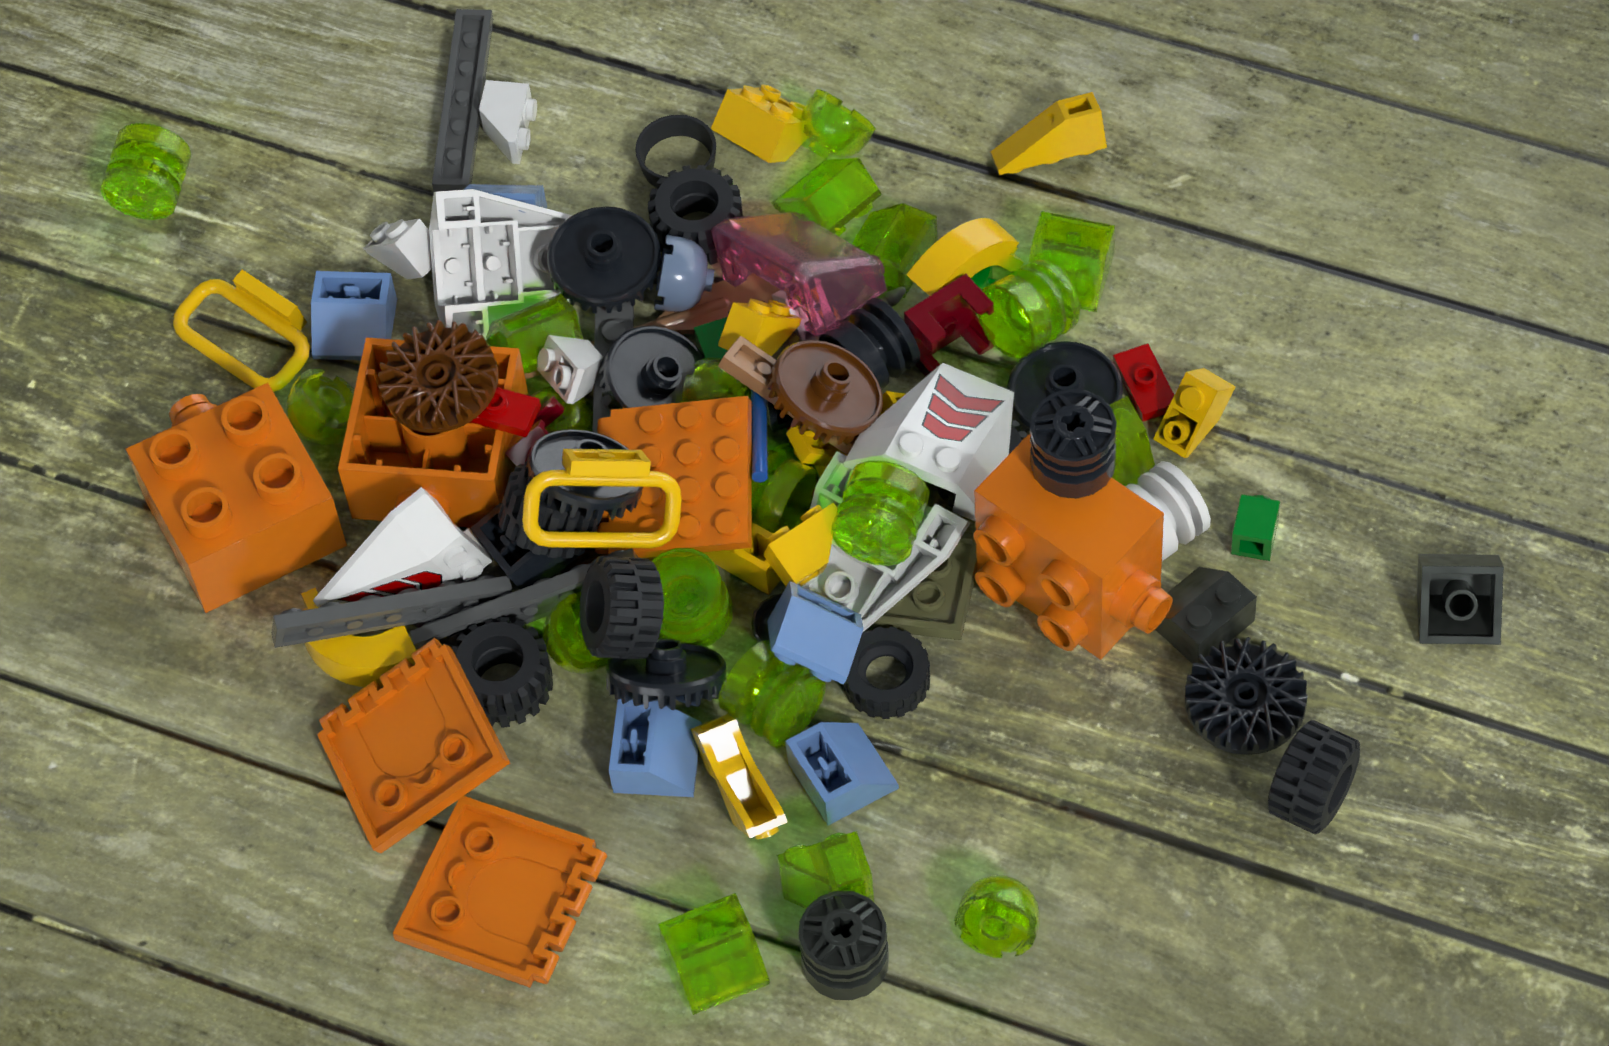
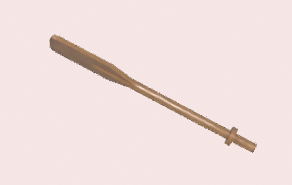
(712, 306)

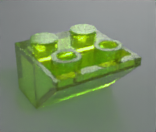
(898, 239)
(1080, 250)
(532, 325)
(824, 868)
(713, 953)

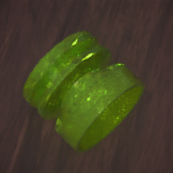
(146, 171)
(1030, 308)
(784, 494)
(880, 513)
(695, 580)
(771, 695)

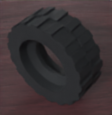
(893, 701)

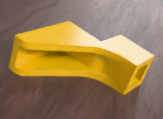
(741, 784)

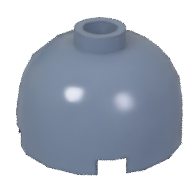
(682, 275)

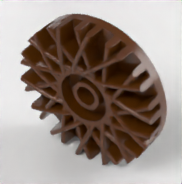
(439, 378)
(825, 390)

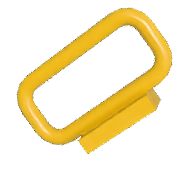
(264, 306)
(602, 468)

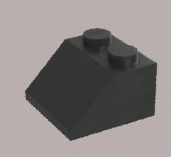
(1460, 598)
(1207, 610)

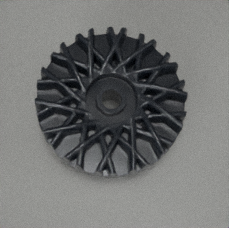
(604, 258)
(647, 367)
(1060, 368)
(547, 455)
(668, 674)
(1245, 697)

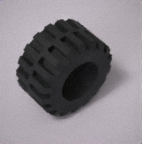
(688, 193)
(549, 518)
(621, 607)
(511, 644)
(1313, 777)

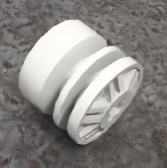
(1180, 502)

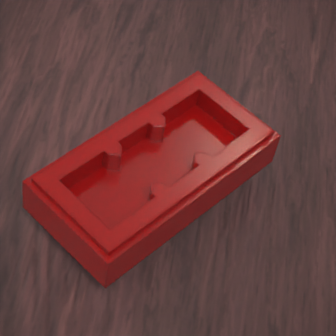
(1144, 381)
(510, 412)

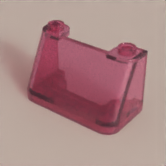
(804, 260)

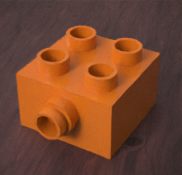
(390, 462)
(235, 494)
(1075, 563)

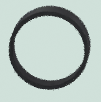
(669, 127)

